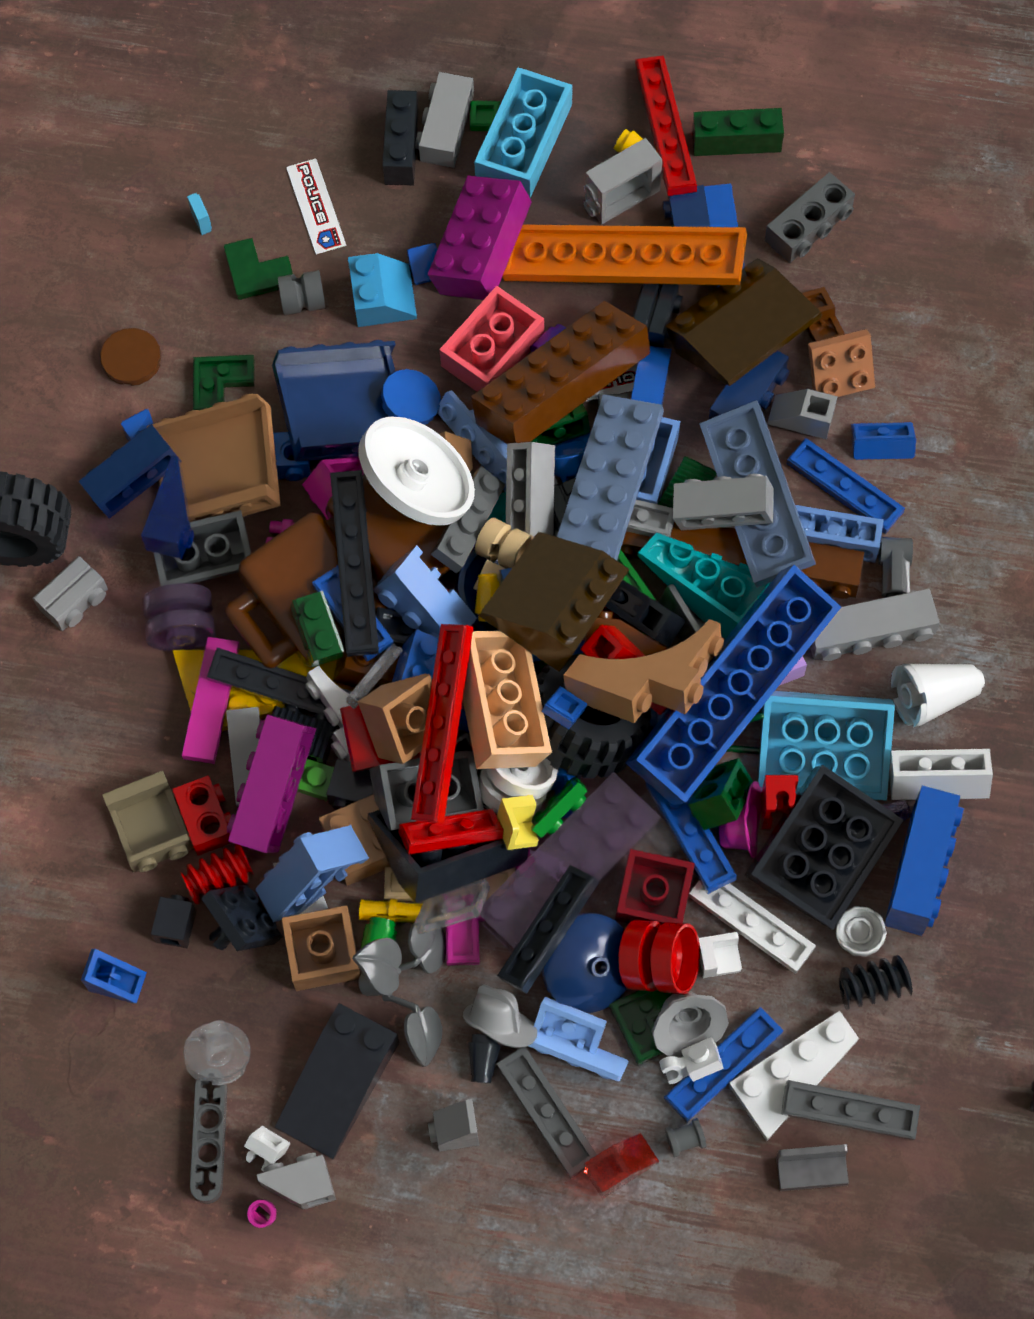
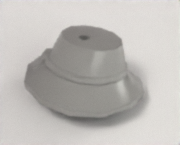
(688, 1020)

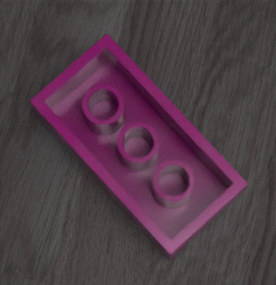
(479, 237)
(271, 784)

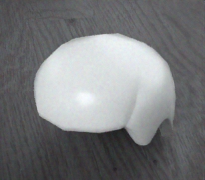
(861, 931)

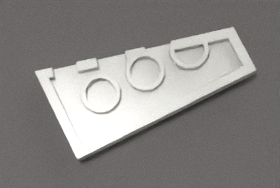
(802, 1060)

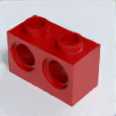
(199, 816)

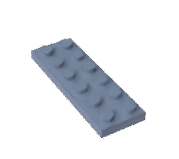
(743, 446)
(611, 473)

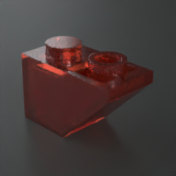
(620, 1164)

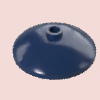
(571, 968)

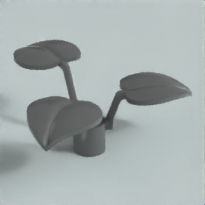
(380, 976)

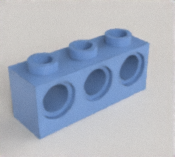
(842, 530)

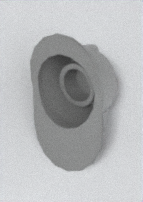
(498, 1016)

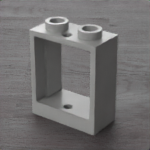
(622, 181)

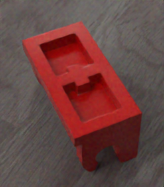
(777, 795)

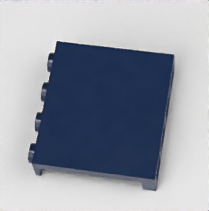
(331, 395)

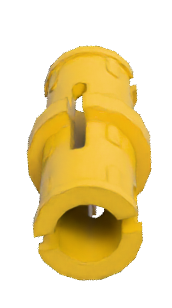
(390, 910)

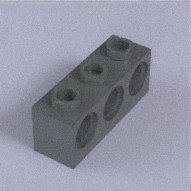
(810, 205)

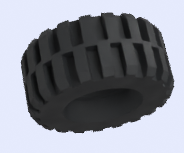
(31, 521)
(586, 746)

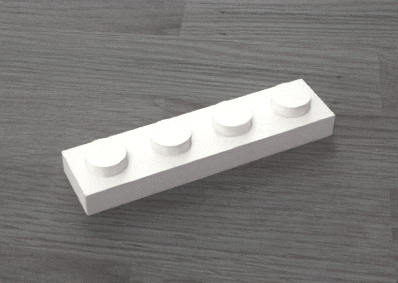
(755, 924)

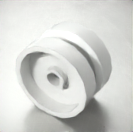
(516, 782)

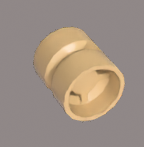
(501, 543)

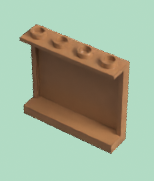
(226, 457)

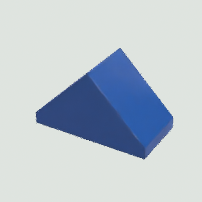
(112, 977)

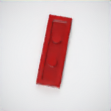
(456, 831)

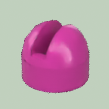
(258, 1219)

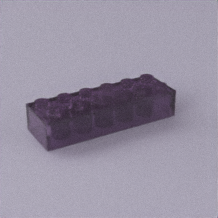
(590, 839)

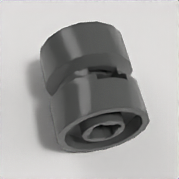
(301, 292)

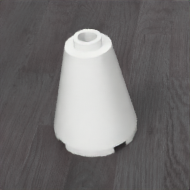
(933, 689)

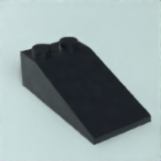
(337, 1080)

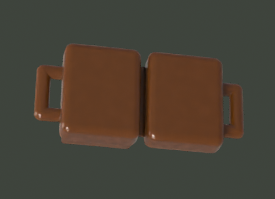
(306, 551)

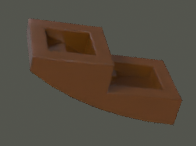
(828, 324)

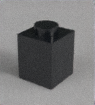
(174, 921)

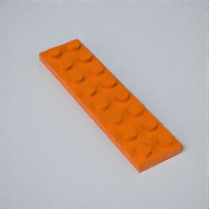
(628, 254)

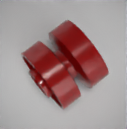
(659, 956)

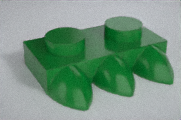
(570, 798)

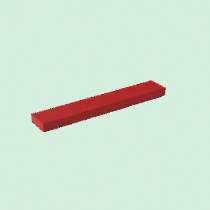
(666, 125)
(442, 723)

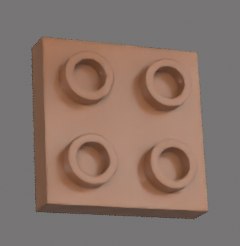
(842, 364)

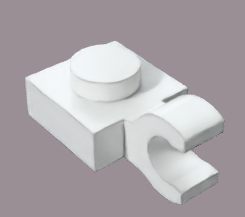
(697, 1062)

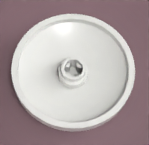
(416, 471)

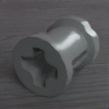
(685, 1137)

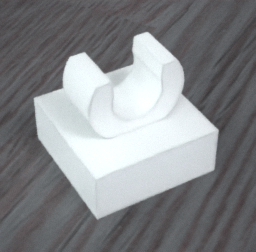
(266, 1145)

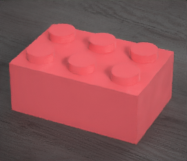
(491, 340)

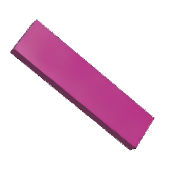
(208, 708)

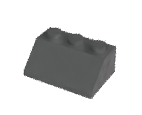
(215, 551)
(396, 785)

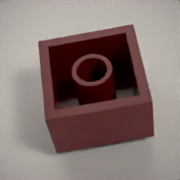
(654, 888)

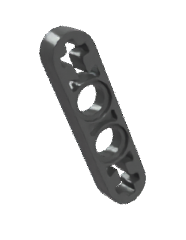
(204, 1136)

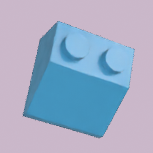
(381, 290)

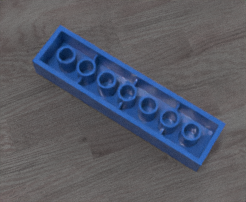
(735, 685)

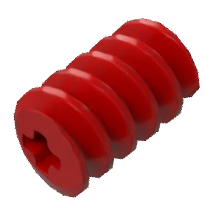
(217, 873)

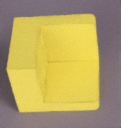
(516, 819)

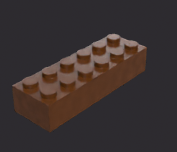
(561, 374)

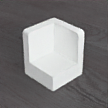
(719, 955)

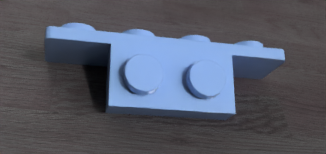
(485, 447)
(575, 1039)

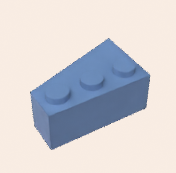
(308, 868)

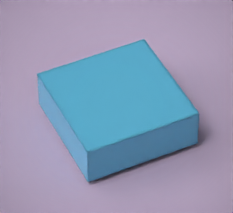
(199, 213)

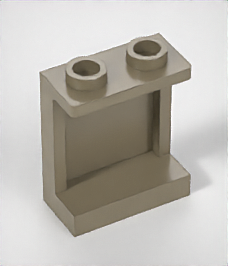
(148, 822)

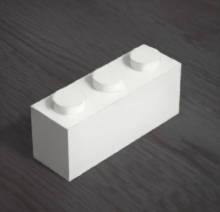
(953, 771)

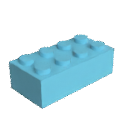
(524, 129)

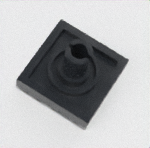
(240, 919)

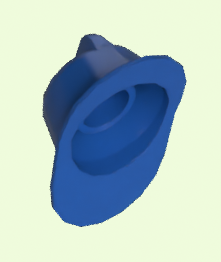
(569, 457)

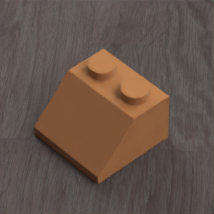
(397, 717)

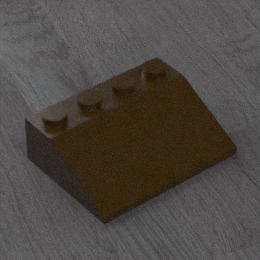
(742, 323)
(553, 596)

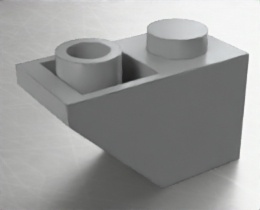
(804, 412)
(300, 1183)

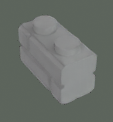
(71, 594)

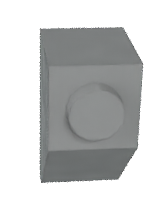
(454, 1126)

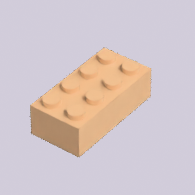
(503, 704)

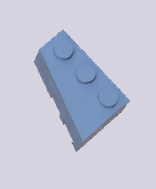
(420, 596)

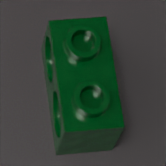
(721, 794)

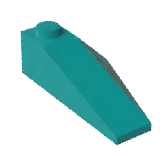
(705, 582)

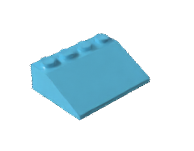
(828, 730)

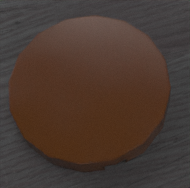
(131, 356)

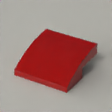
(359, 743)

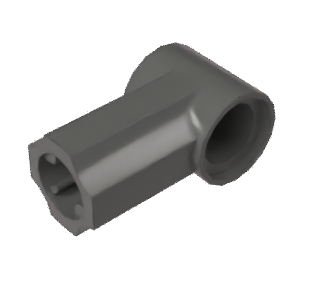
(896, 558)

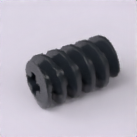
(874, 981)

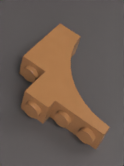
(632, 684)

